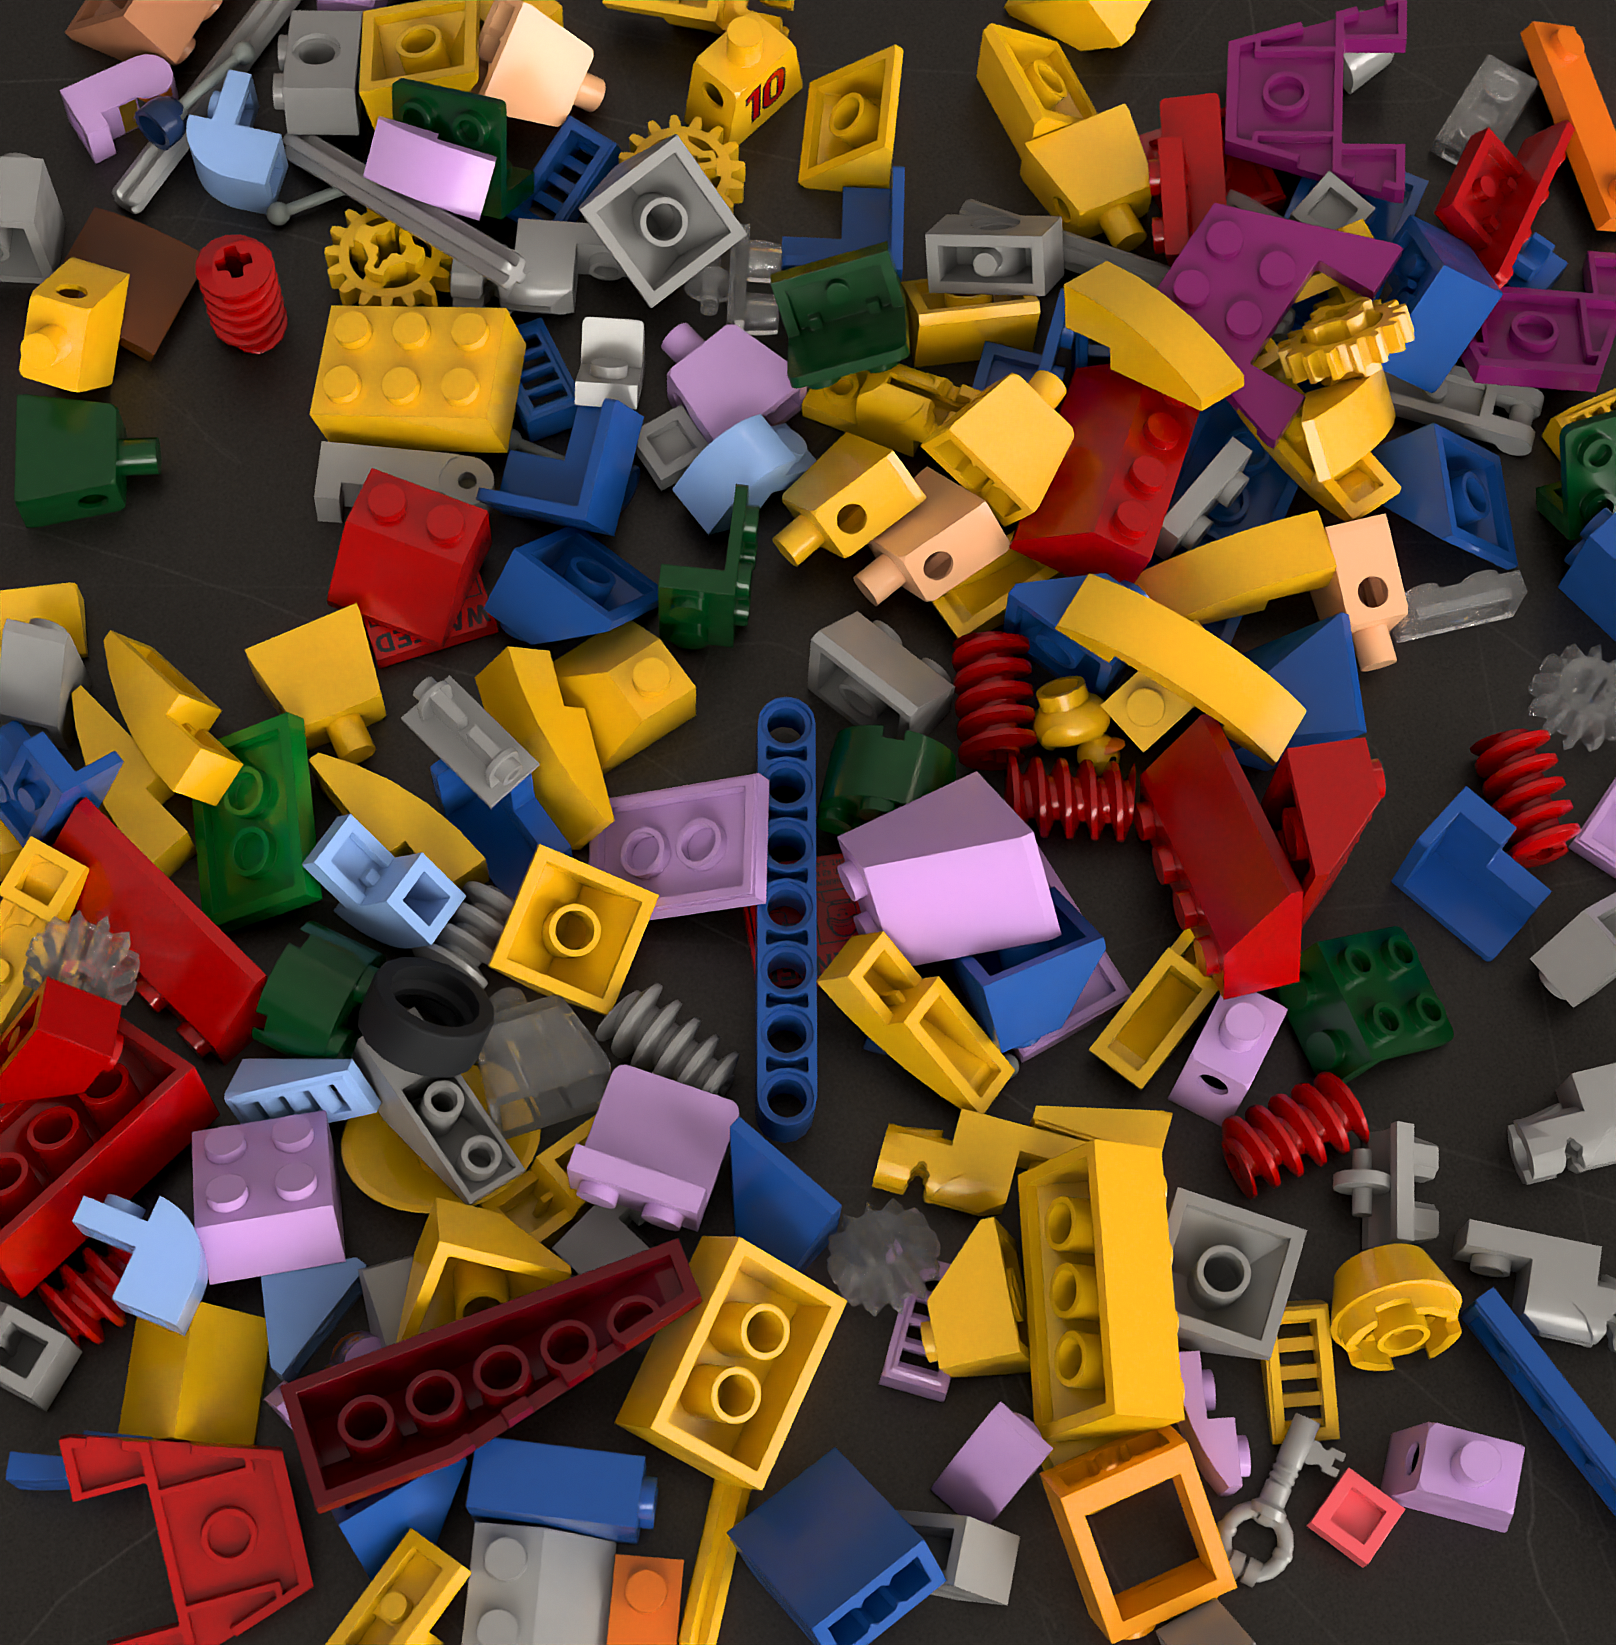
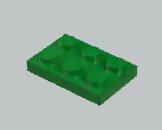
(259, 830)

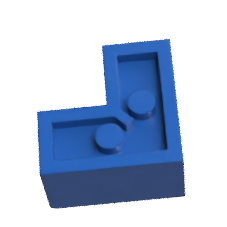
(867, 219)
(1445, 297)
(583, 488)
(41, 785)
(503, 833)
(1468, 879)

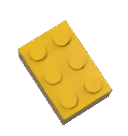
(419, 378)
(736, 1366)

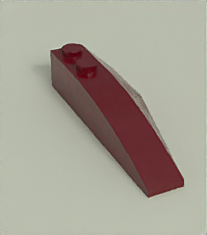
(475, 1377)

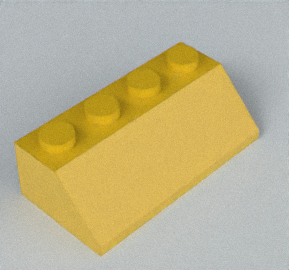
(1100, 1293)

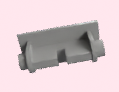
(468, 739)

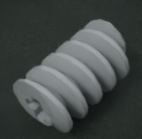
(472, 931)
(665, 1046)

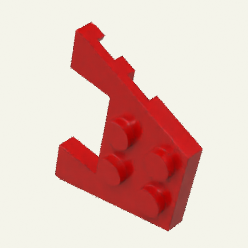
(220, 1522)

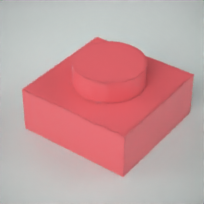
(1355, 1517)

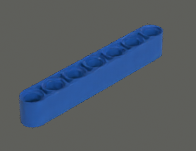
(793, 945)

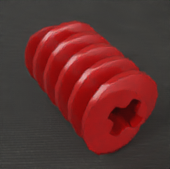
(242, 293)
(988, 698)
(1523, 794)
(1071, 798)
(1290, 1129)
(88, 1295)

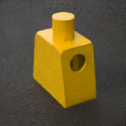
(1092, 177)
(73, 338)
(1006, 443)
(846, 499)
(327, 679)

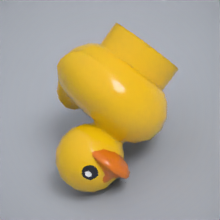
(1074, 717)

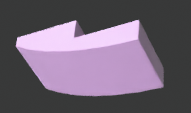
(429, 168)
(1213, 1442)
(992, 1465)

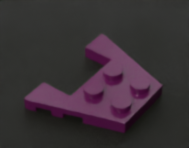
(1289, 99)
(1243, 279)
(1549, 334)

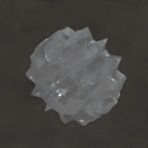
(1571, 712)
(84, 958)
(884, 1257)

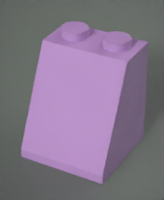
(949, 875)

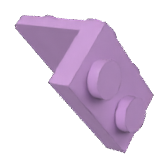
(654, 1148)

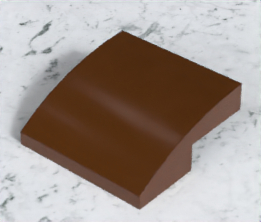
(159, 272)

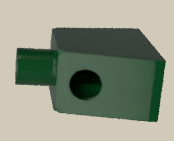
(75, 459)

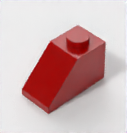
(58, 1043)

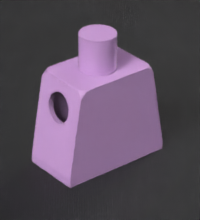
(728, 379)
(1229, 1050)
(1455, 1475)

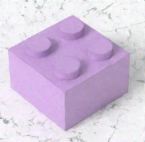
(267, 1197)

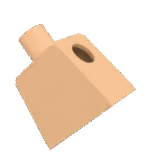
(535, 65)
(933, 544)
(1365, 588)

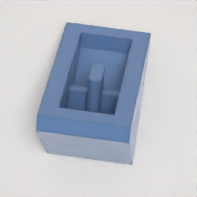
(304, 1311)

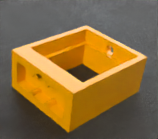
(1114, 1474)

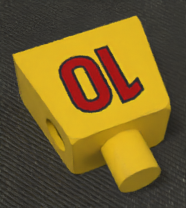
(743, 78)

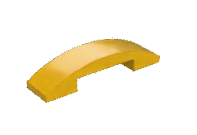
(1348, 494)
(1185, 661)
(33, 892)

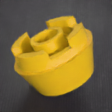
(1393, 1305)

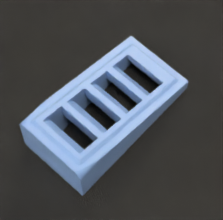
(299, 1086)

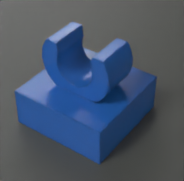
(1537, 265)

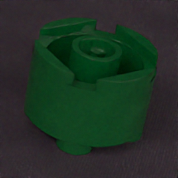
(879, 774)
(317, 995)

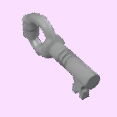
(1268, 1509)

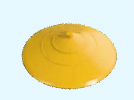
(395, 1175)

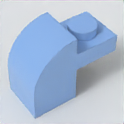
(230, 156)
(745, 454)
(384, 896)
(166, 1263)

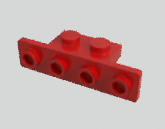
(1188, 169)
(1498, 196)

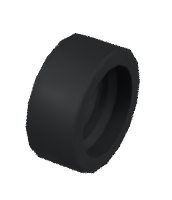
(417, 1044)

